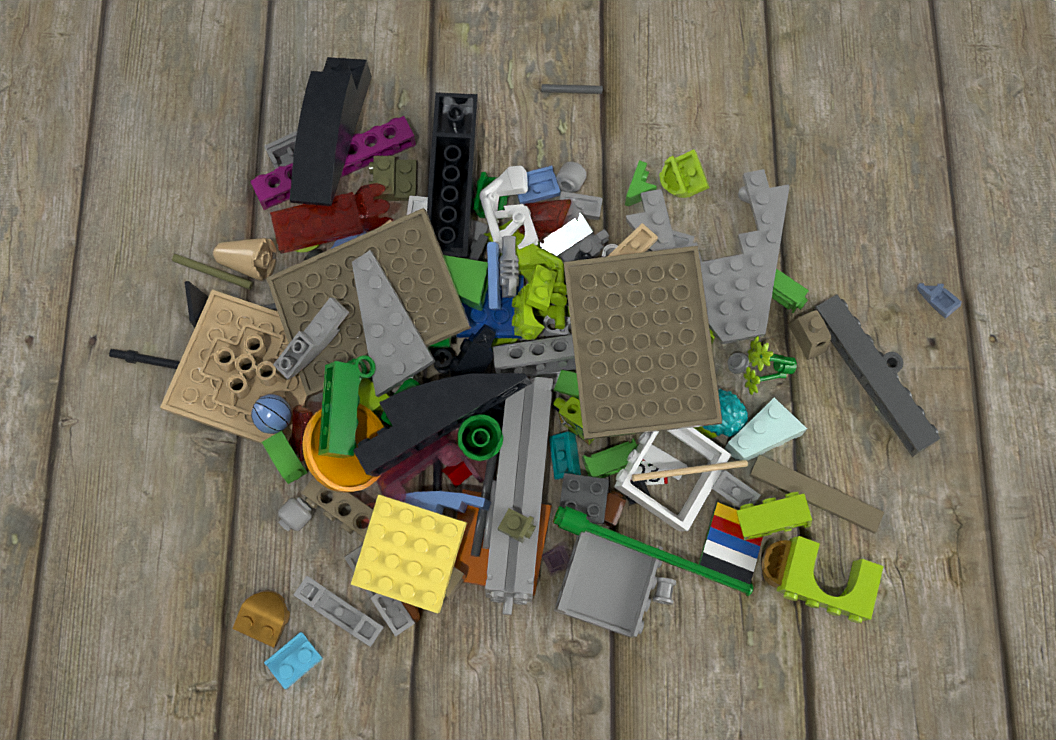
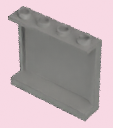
(607, 585)

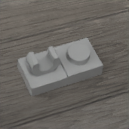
(734, 489)

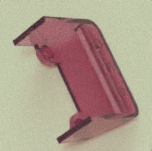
(445, 449)

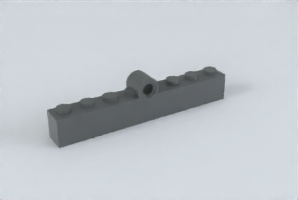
(877, 377)

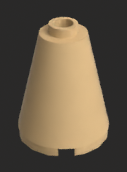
(248, 257)

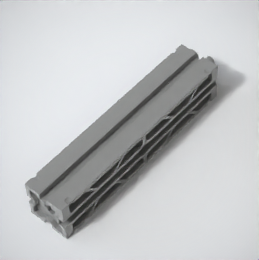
(520, 489)

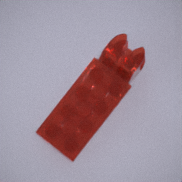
(318, 224)

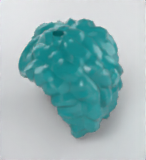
(733, 415)

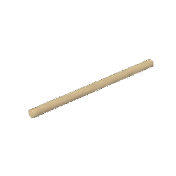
(689, 470)

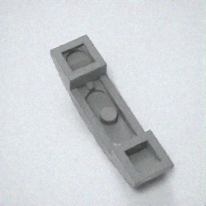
(338, 611)

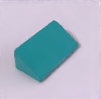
(564, 454)

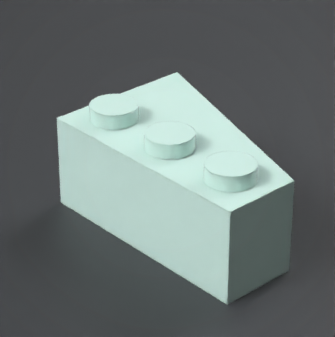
(767, 430)

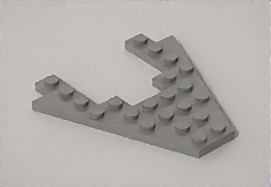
(735, 286)

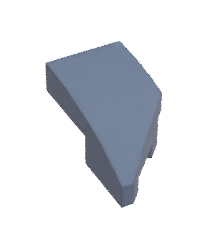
(940, 299)

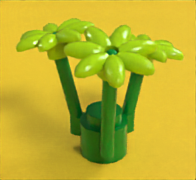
(759, 356)

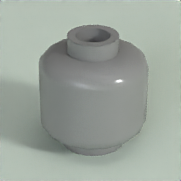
(571, 177)
(294, 514)

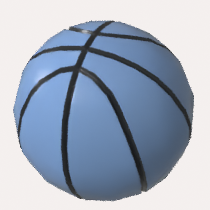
(271, 414)

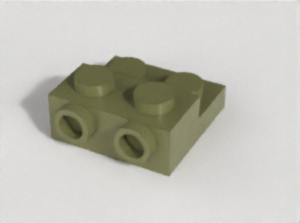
(396, 175)

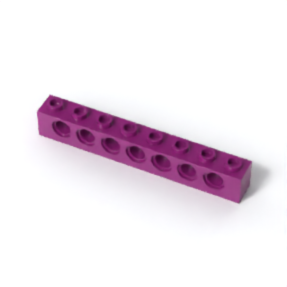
(282, 175)

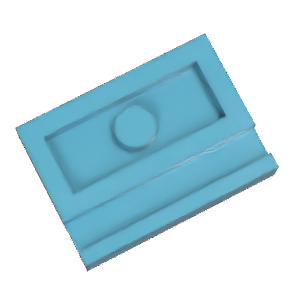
(293, 660)

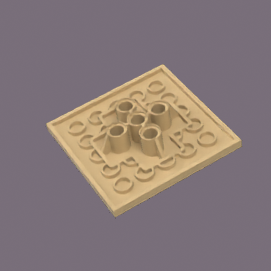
(205, 386)

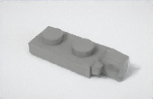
(590, 244)

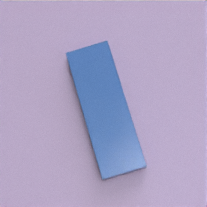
(494, 287)

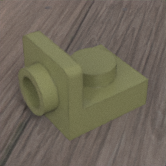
(517, 525)

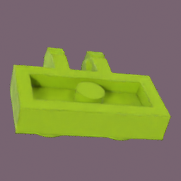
(541, 289)

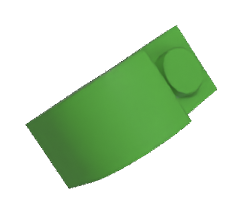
(284, 457)

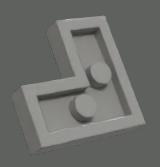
(588, 205)

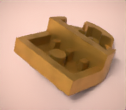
(775, 561)
(263, 617)

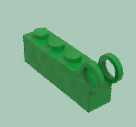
(340, 406)

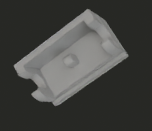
(282, 150)

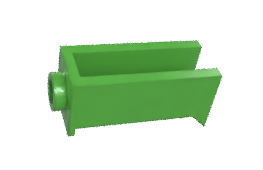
(788, 292)
(609, 461)

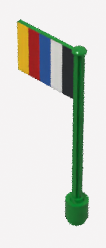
(723, 558)

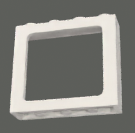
(692, 506)

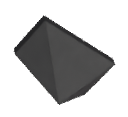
(195, 301)

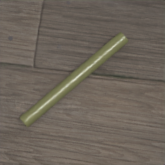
(212, 271)

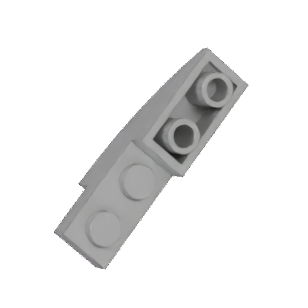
(312, 340)

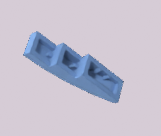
(437, 500)

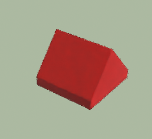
(457, 474)

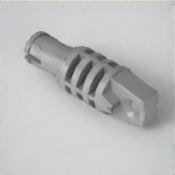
(508, 267)

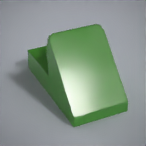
(638, 185)

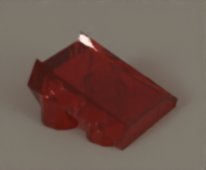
(547, 216)
(299, 422)

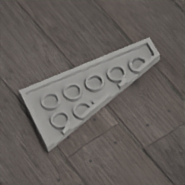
(387, 327)

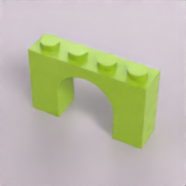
(855, 601)

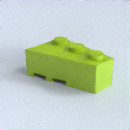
(774, 516)

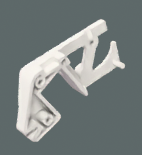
(510, 182)

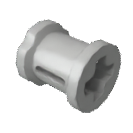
(664, 591)

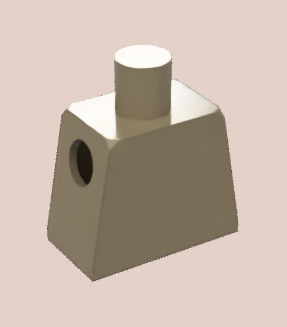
(809, 333)

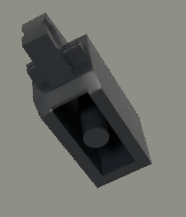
(475, 353)

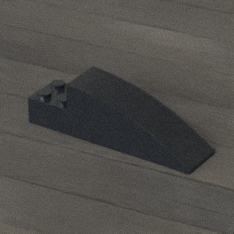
(327, 128)
(453, 171)
(430, 413)

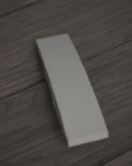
(390, 609)

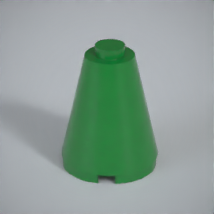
(480, 437)

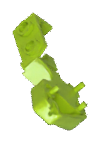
(523, 318)

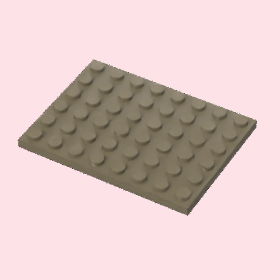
(412, 264)
(642, 343)

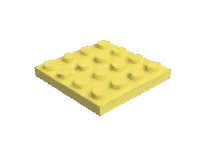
(408, 553)

